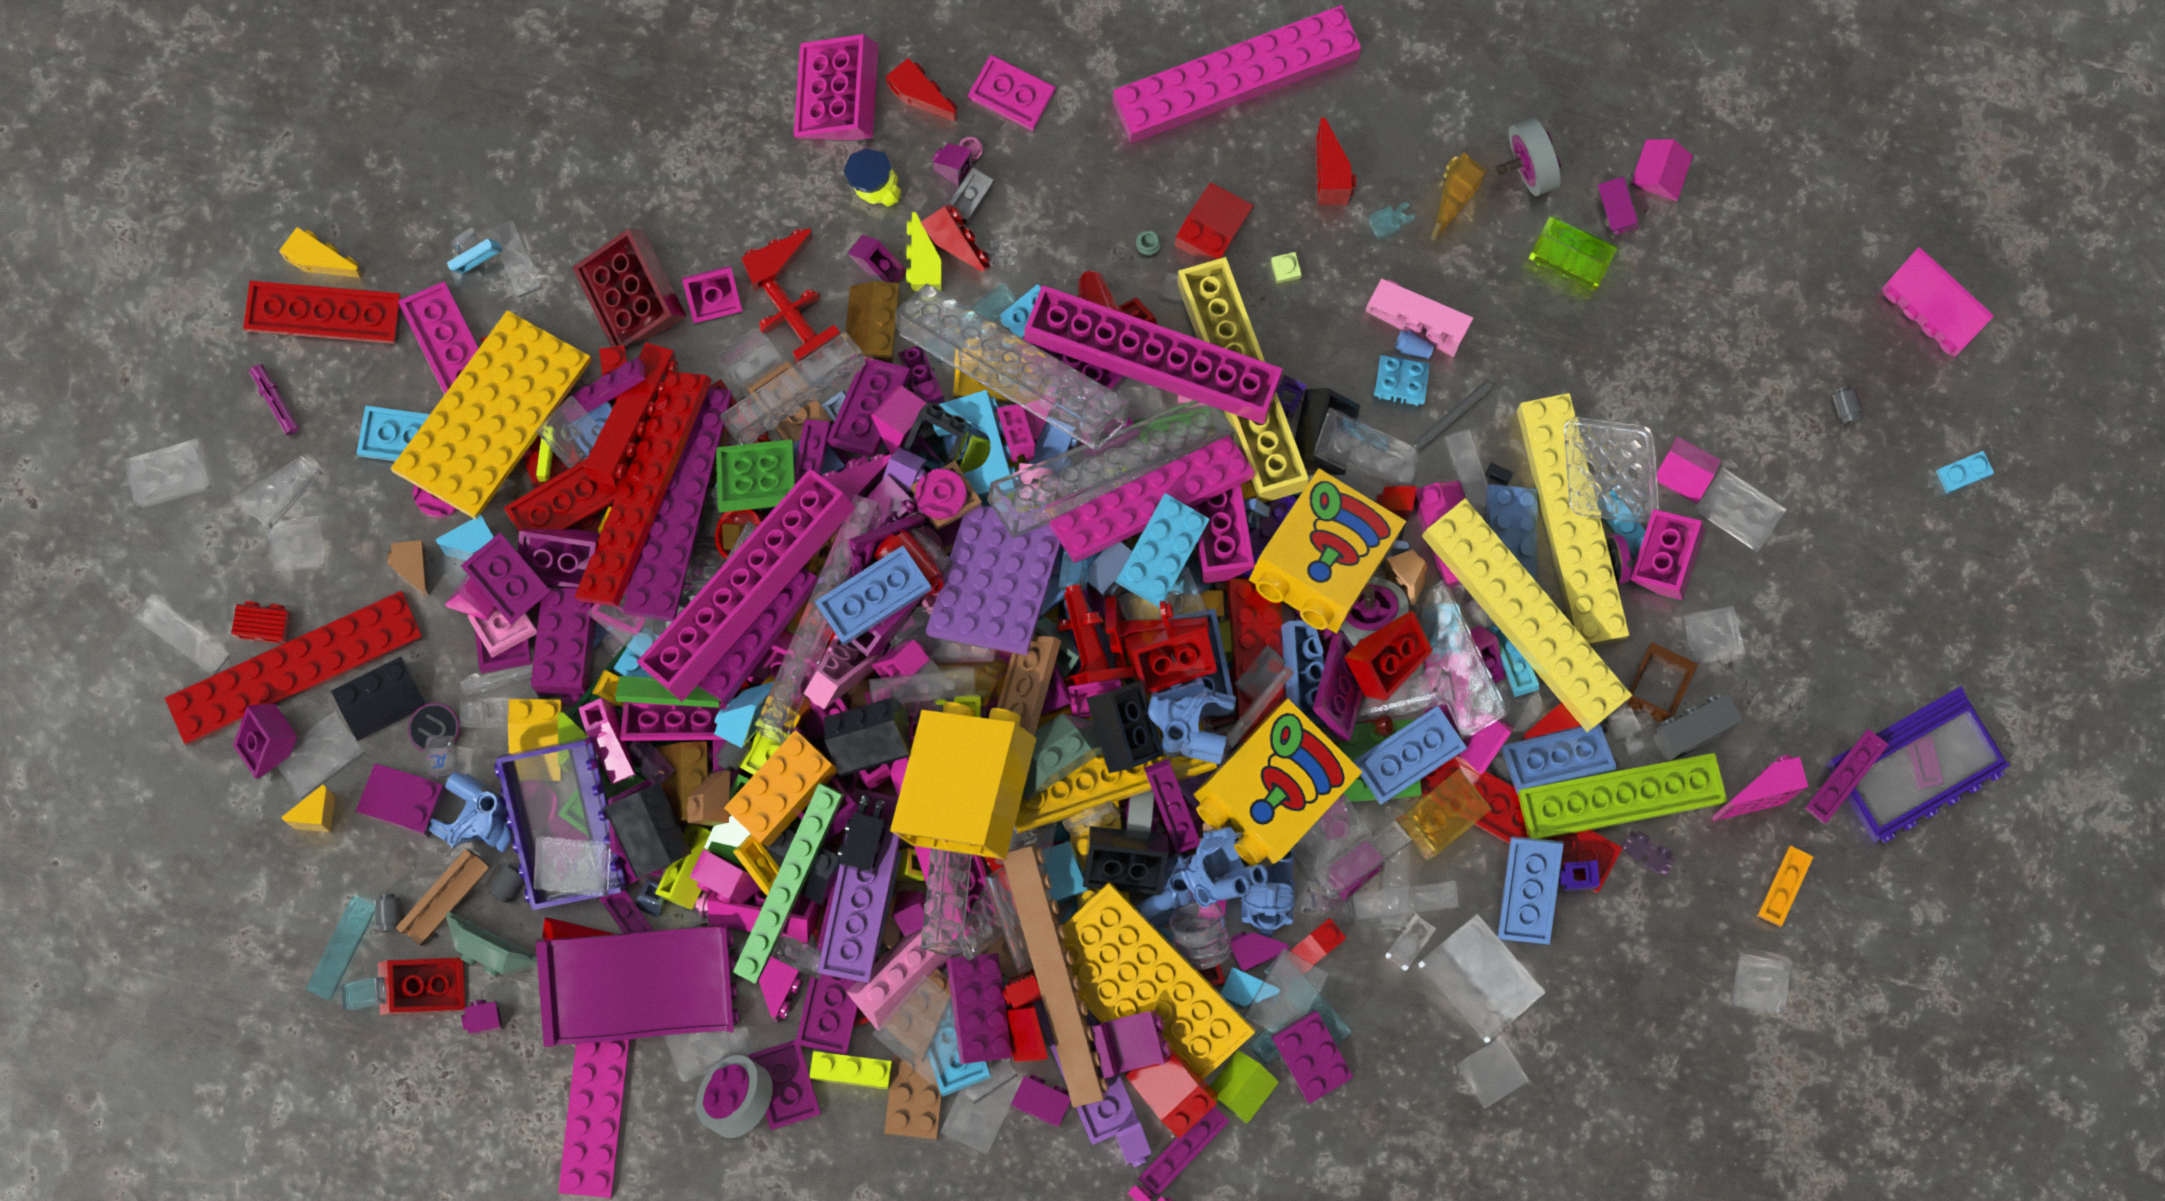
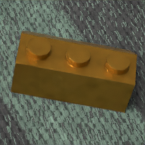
(872, 318)
(691, 769)

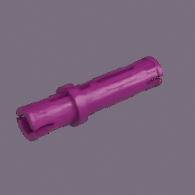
(269, 391)

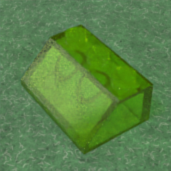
(1573, 253)

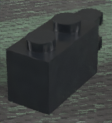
(863, 838)

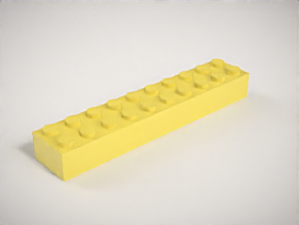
(1222, 320)
(1574, 540)
(1526, 615)

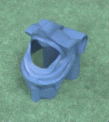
(1181, 722)
(481, 818)
(1218, 870)
(1174, 894)
(1273, 903)

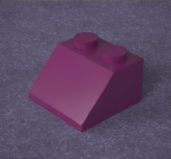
(264, 738)

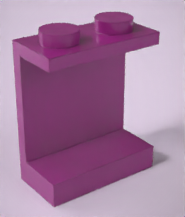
(1131, 1043)

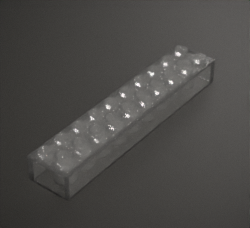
(1012, 366)
(1082, 474)

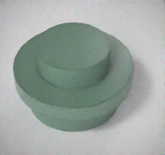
(1148, 242)

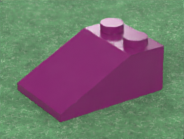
(557, 555)
(401, 799)

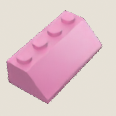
(894, 977)

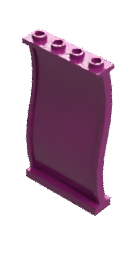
(636, 985)

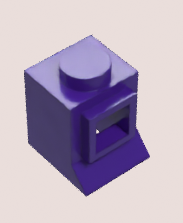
(1295, 387)
(1591, 871)

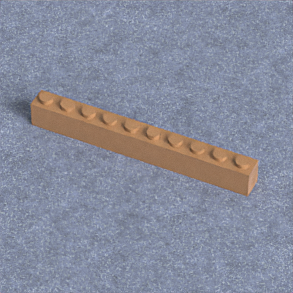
(1054, 974)

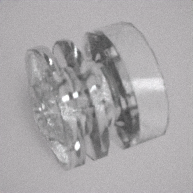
(1201, 934)

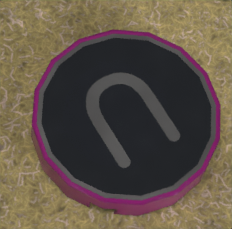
(1619, 556)
(430, 722)

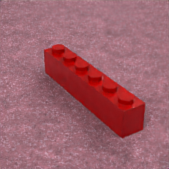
(629, 417)

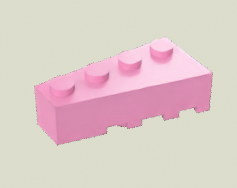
(1423, 316)
(838, 672)

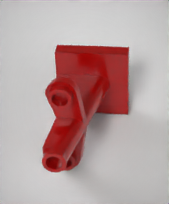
(791, 313)
(1122, 628)
(1093, 659)

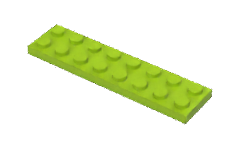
(1622, 796)

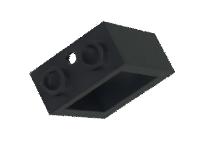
(951, 423)

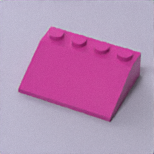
(836, 89)
(1937, 302)
(1774, 787)

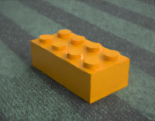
(781, 788)

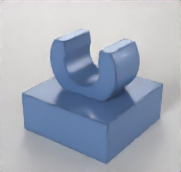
(1254, 510)

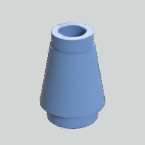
(1413, 344)

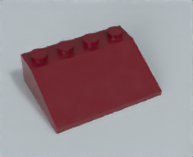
(629, 290)

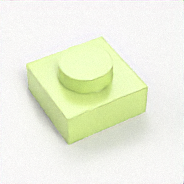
(1286, 267)

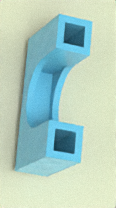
(980, 411)

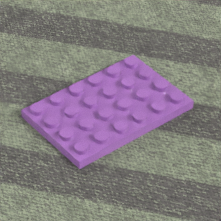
(995, 584)

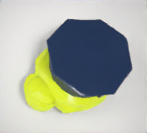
(873, 177)

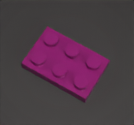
(505, 578)
(513, 657)
(1312, 1056)
(792, 1091)

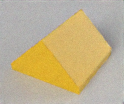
(313, 812)

